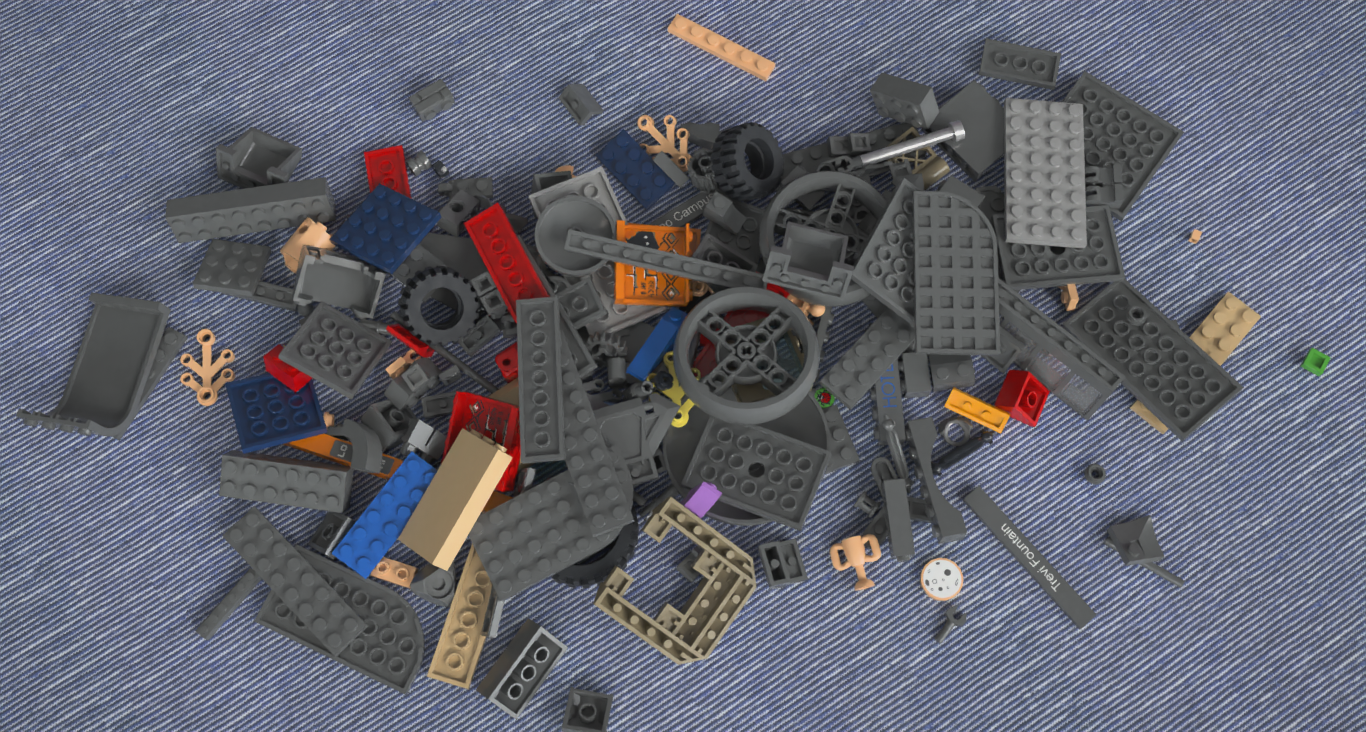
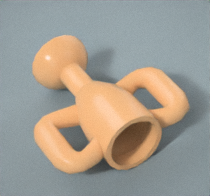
(856, 557)

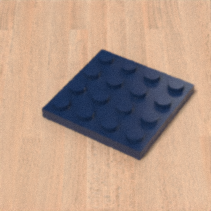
(385, 228)
(272, 413)

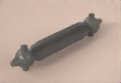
(896, 451)

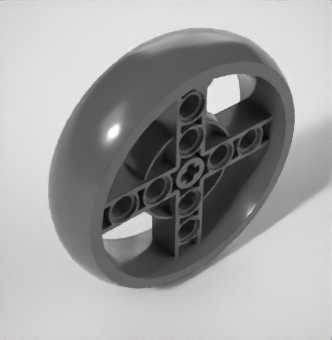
(846, 189)
(783, 315)

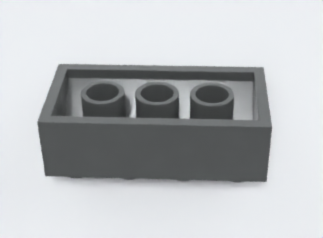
(522, 668)

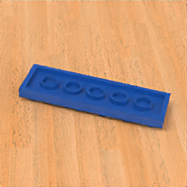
(385, 516)

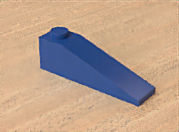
(657, 345)

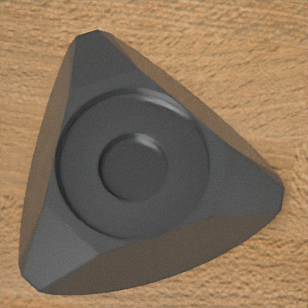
(435, 584)

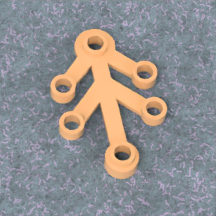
(667, 145)
(208, 370)

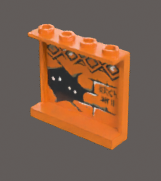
(650, 287)

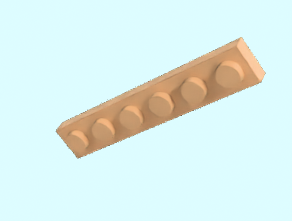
(721, 47)

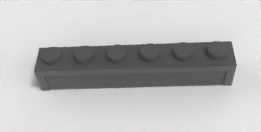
(228, 604)

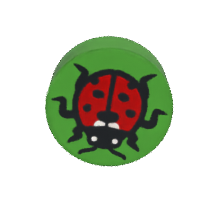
(824, 398)

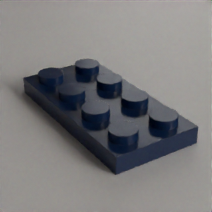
(635, 169)

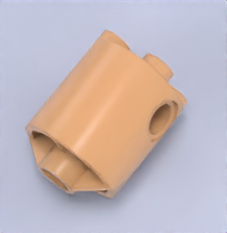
(307, 234)

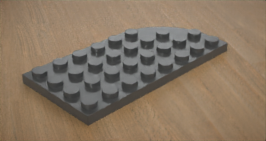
(954, 277)

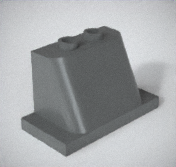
(257, 160)
(810, 262)

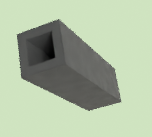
(898, 520)

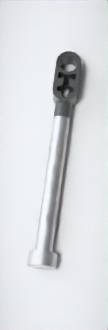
(954, 131)

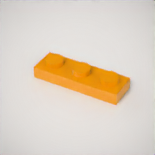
(977, 410)

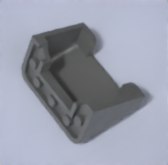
(337, 281)

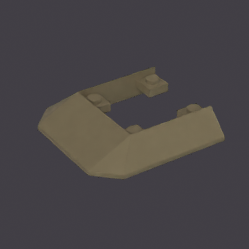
(711, 607)

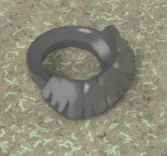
(963, 422)

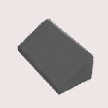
(671, 169)

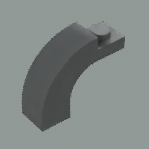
(365, 444)

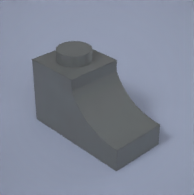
(723, 213)

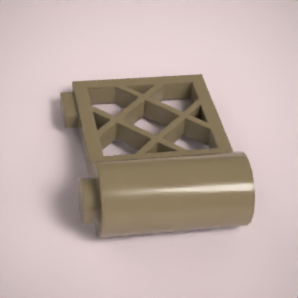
(931, 169)

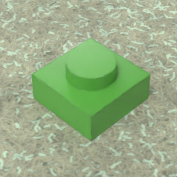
(1315, 362)

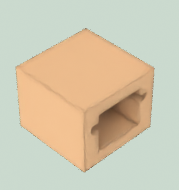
(1195, 236)

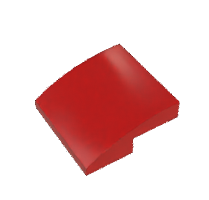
(409, 340)

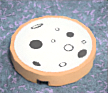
(941, 579)

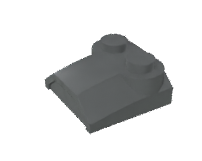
(587, 711)

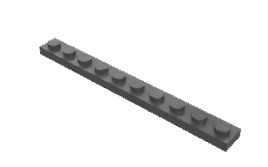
(661, 261)

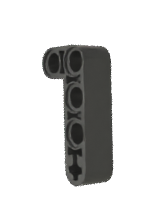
(620, 379)

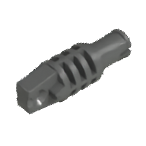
(638, 390)

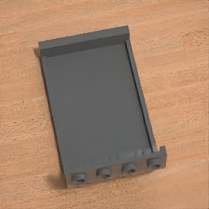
(108, 368)

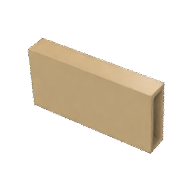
(455, 498)

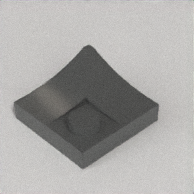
(1136, 541)

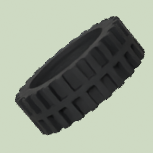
(598, 571)

